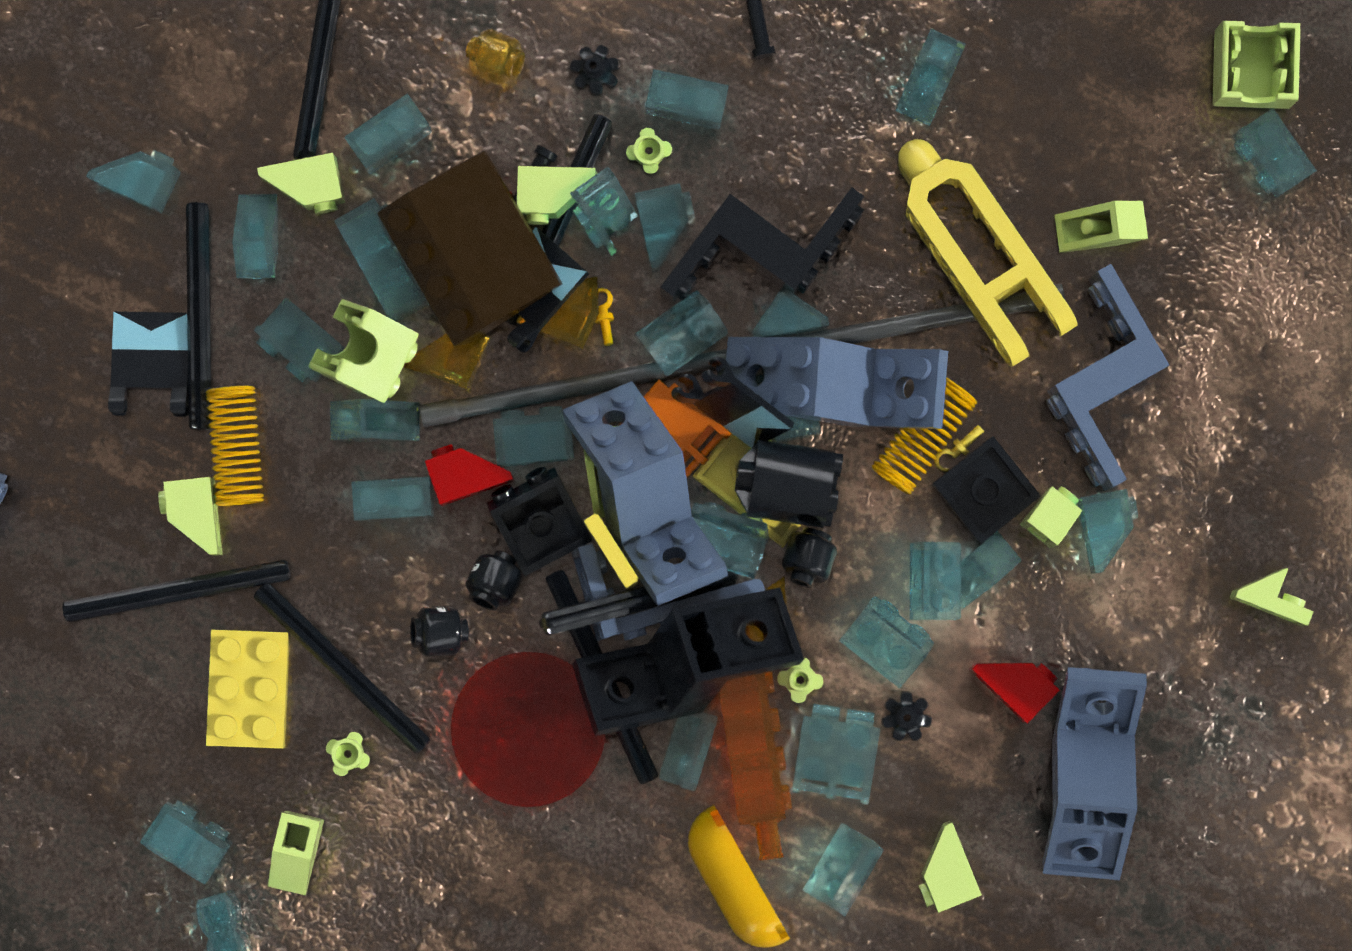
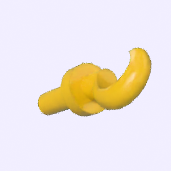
(605, 317)

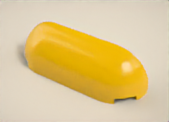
(733, 882)

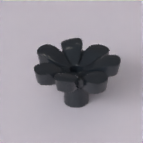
(595, 77)
(897, 712)

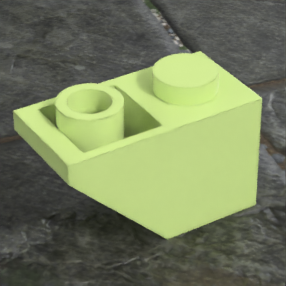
(294, 852)

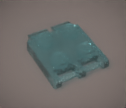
(837, 752)

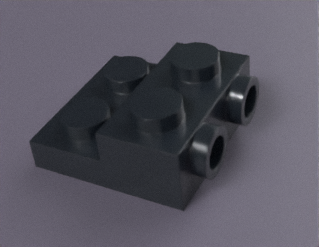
(538, 520)

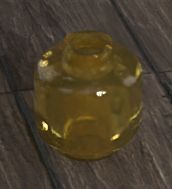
(495, 56)

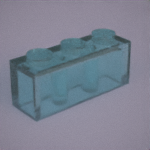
(381, 261)

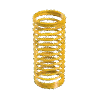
(232, 392)
(895, 478)

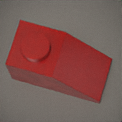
(463, 474)
(1018, 685)

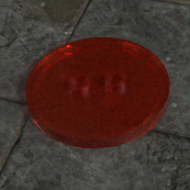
(524, 730)

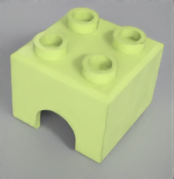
(1256, 65)
(373, 354)

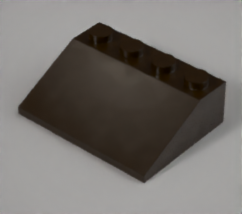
(469, 249)

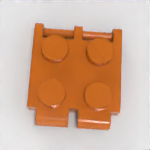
(686, 424)

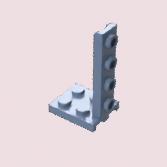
(591, 567)

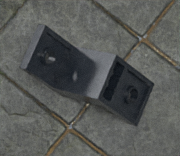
(762, 247)
(687, 661)

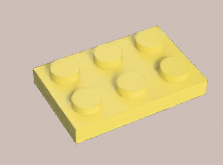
(247, 689)

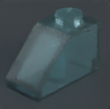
(930, 77)
(139, 178)
(663, 220)
(256, 236)
(374, 421)
(1105, 525)

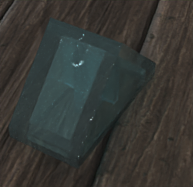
(788, 317)
(986, 567)

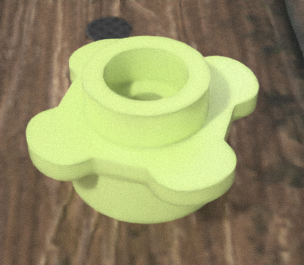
(649, 161)
(800, 691)
(337, 749)

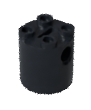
(789, 483)

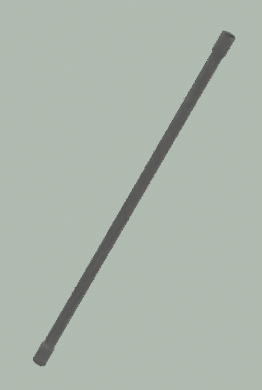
(453, 410)

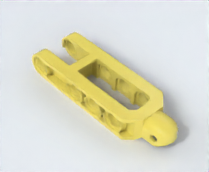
(925, 171)

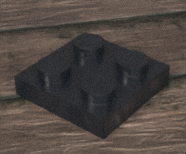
(986, 490)

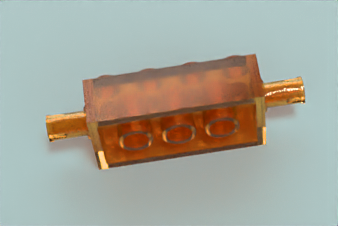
(755, 758)

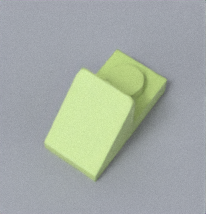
(1264, 596)

